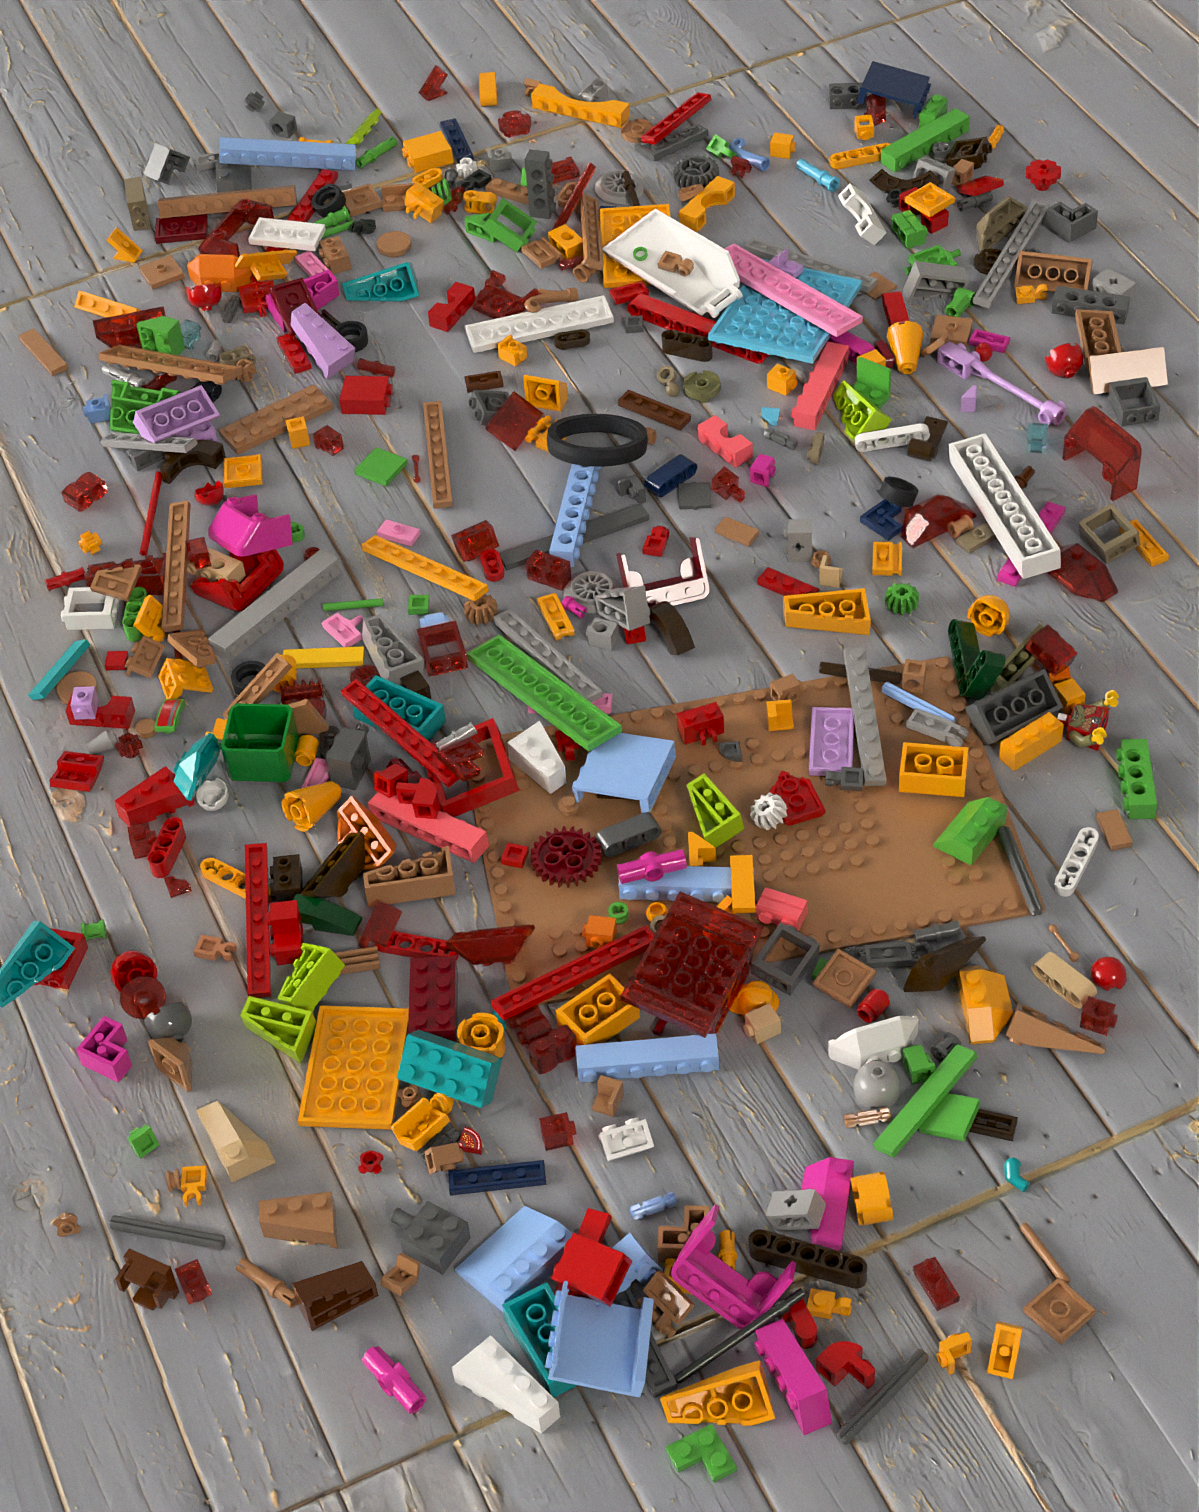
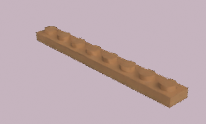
(591, 232)
(437, 455)
(176, 566)

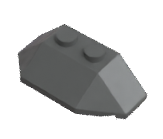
(233, 177)

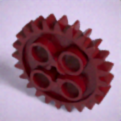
(566, 856)

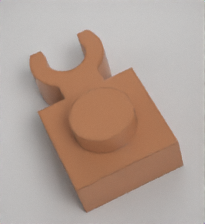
(212, 947)

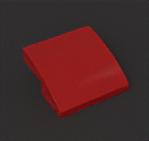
(77, 771)

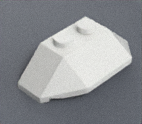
(875, 1042)

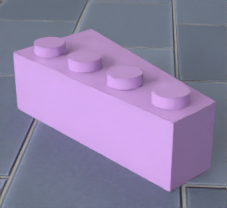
(322, 340)

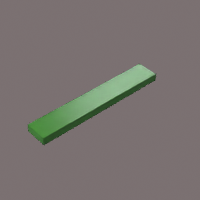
(925, 1101)

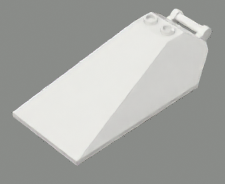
(713, 270)

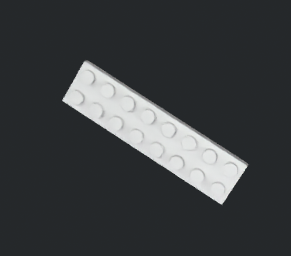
(538, 325)

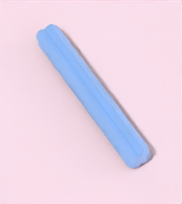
(913, 702)

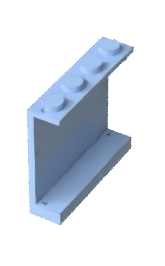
(627, 768)
(599, 1344)

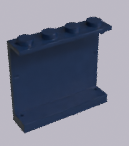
(895, 85)

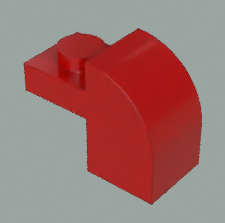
(421, 796)
(845, 1359)

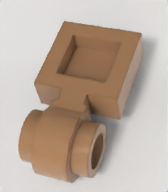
(672, 261)

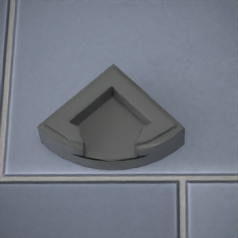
(731, 750)

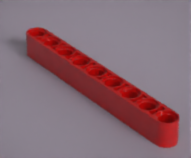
(678, 319)

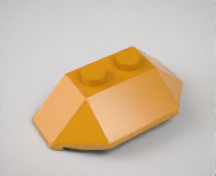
(983, 1002)

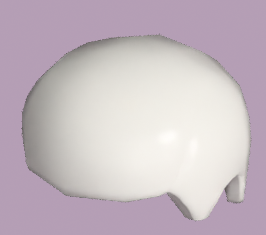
(212, 794)

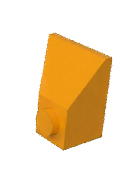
(545, 392)

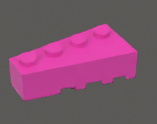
(322, 288)
(794, 1376)

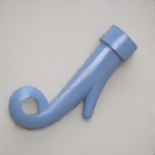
(760, 162)

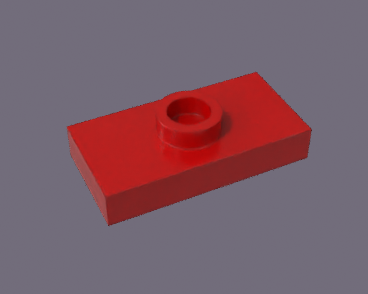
(628, 292)

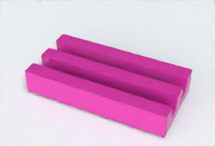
(995, 341)

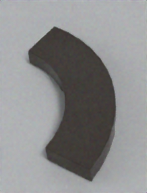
(886, 182)

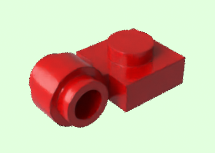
(656, 542)

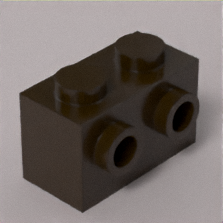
(287, 877)

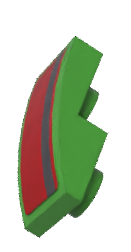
(169, 715)

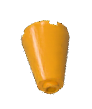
(905, 344)
(310, 804)

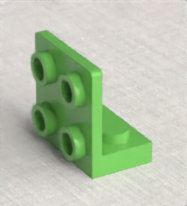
(873, 381)

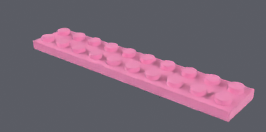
(792, 293)

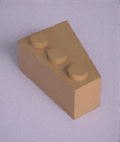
(300, 1218)

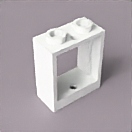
(89, 620)

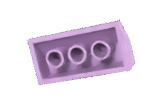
(175, 415)

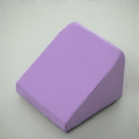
(968, 400)

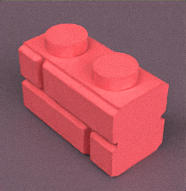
(781, 907)

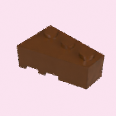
(334, 1293)

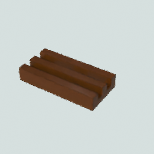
(484, 381)

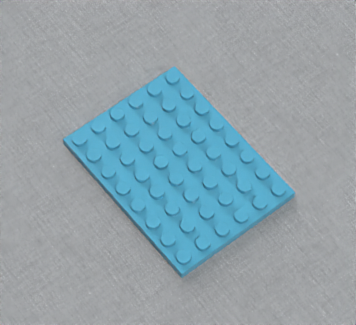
(771, 328)

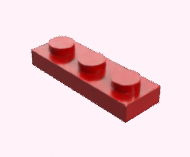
(294, 353)
(784, 584)

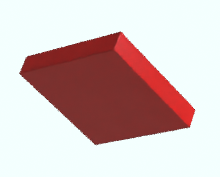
(980, 185)

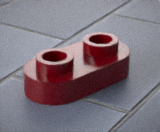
(883, 348)

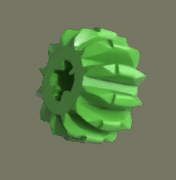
(902, 598)

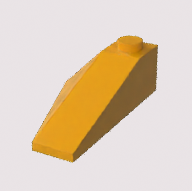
(728, 1397)

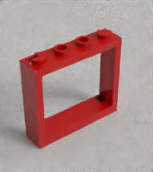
(488, 792)

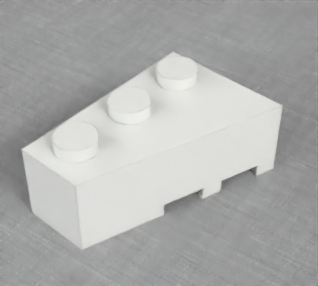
(538, 757)

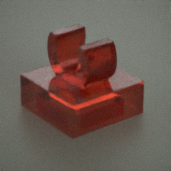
(741, 165)

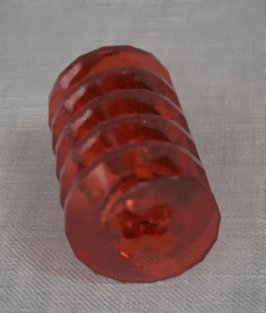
(302, 691)

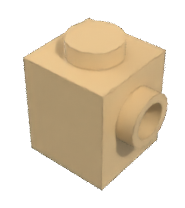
(762, 1023)

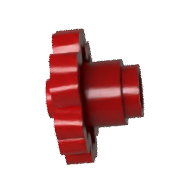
(1043, 173)

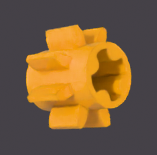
(90, 542)

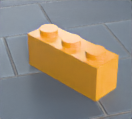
(1031, 741)

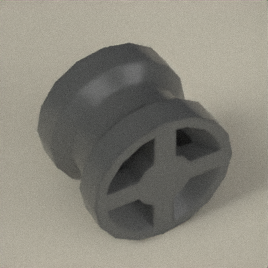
(940, 151)

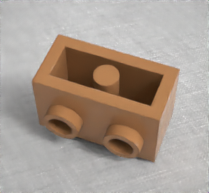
(334, 255)

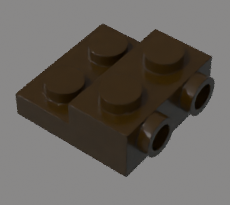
(972, 150)

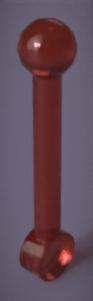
(415, 458)

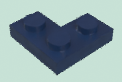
(880, 519)

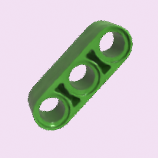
(131, 613)

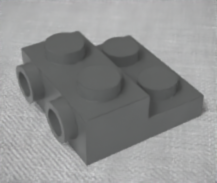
(486, 404)

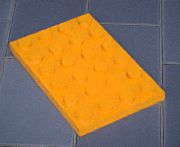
(613, 223)
(354, 1067)

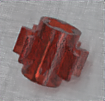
(129, 745)

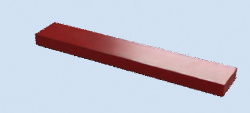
(676, 118)

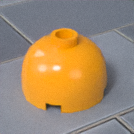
(989, 615)

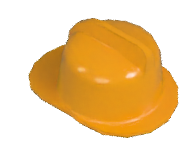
(753, 996)

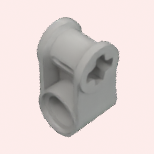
(595, 91)

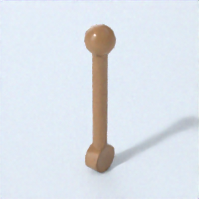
(1074, 956)

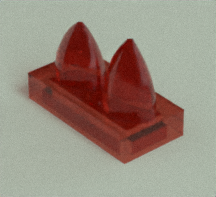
(936, 1283)

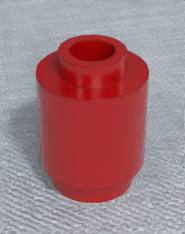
(873, 1005)

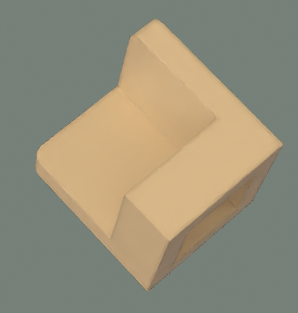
(830, 575)

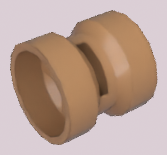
(583, 273)

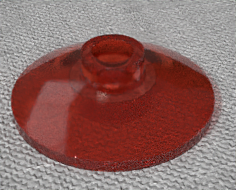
(141, 988)

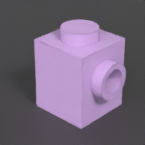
(84, 702)

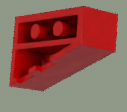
(151, 798)

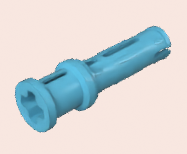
(822, 177)

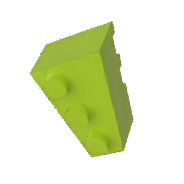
(311, 977)

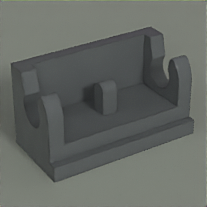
(144, 458)

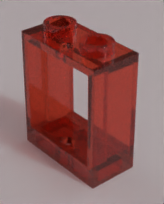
(438, 635)

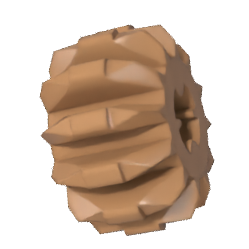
(481, 610)

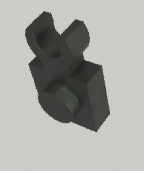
(476, 179)

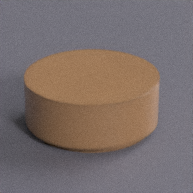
(145, 728)

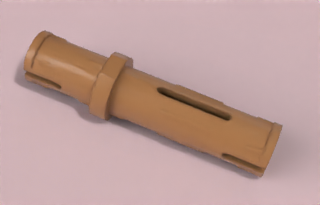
(275, 1287)

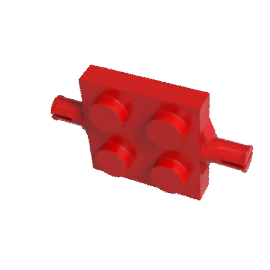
(254, 296)

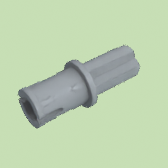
(457, 736)

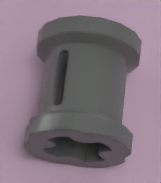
(945, 1046)

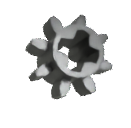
(254, 101)

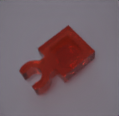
(457, 197)

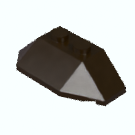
(338, 869)

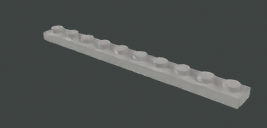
(1009, 256)

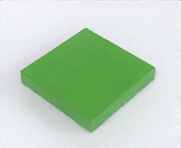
(381, 466)
(952, 1117)

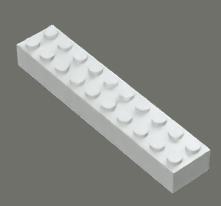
(1005, 506)

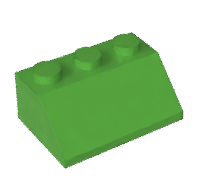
(972, 829)

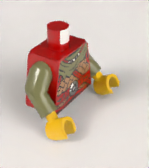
(1088, 722)

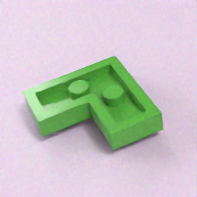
(702, 1447)

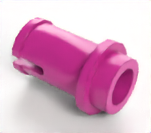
(573, 606)

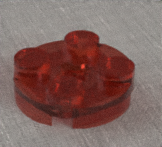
(514, 123)

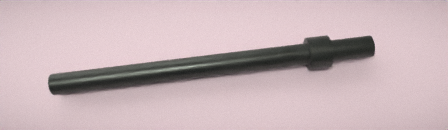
(781, 1307)

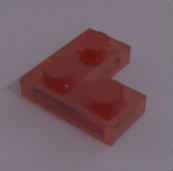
(460, 759)

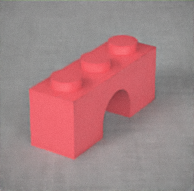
(715, 436)

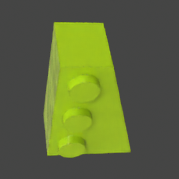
(714, 812)
(280, 1025)

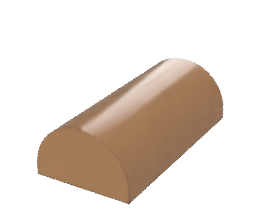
(1097, 333)

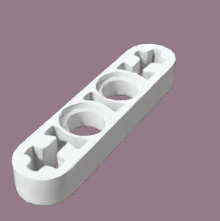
(918, 431)
(1075, 861)

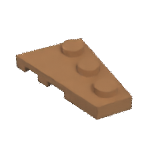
(193, 646)

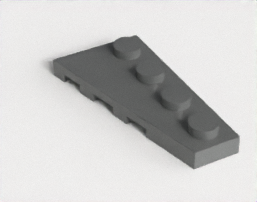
(672, 142)

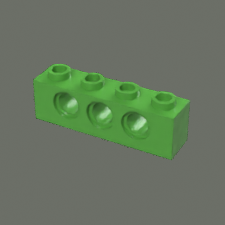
(1137, 779)

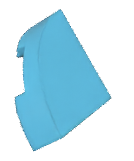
(771, 415)

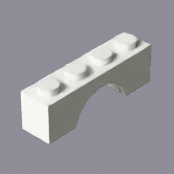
(868, 224)

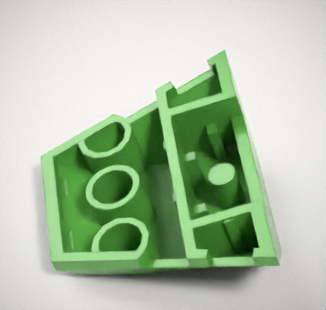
(128, 400)

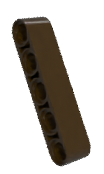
(819, 1255)

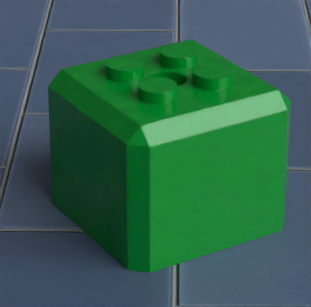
(260, 742)

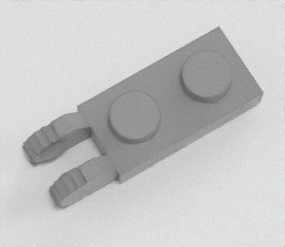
(937, 727)

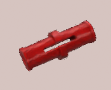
(65, 579)

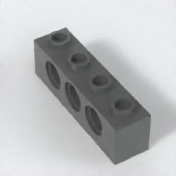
(539, 184)
(1069, 299)

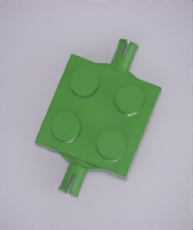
(934, 255)

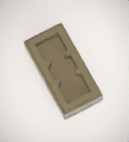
(976, 538)

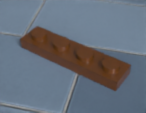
(654, 409)

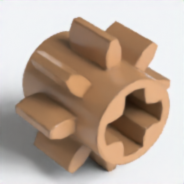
(248, 370)

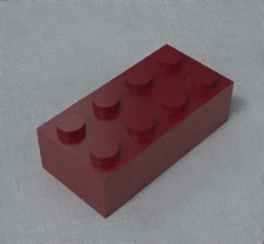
(434, 996)

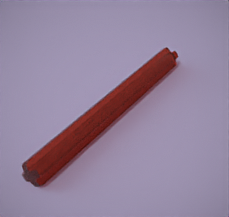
(575, 196)

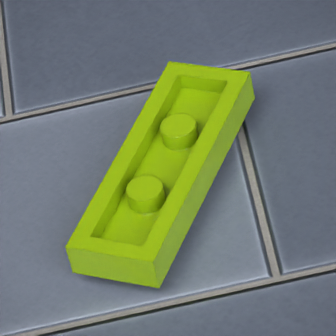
(365, 127)

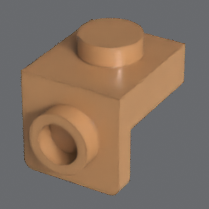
(402, 1276)

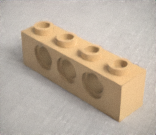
(222, 567)

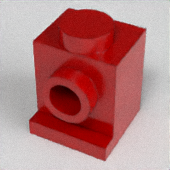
(386, 780)

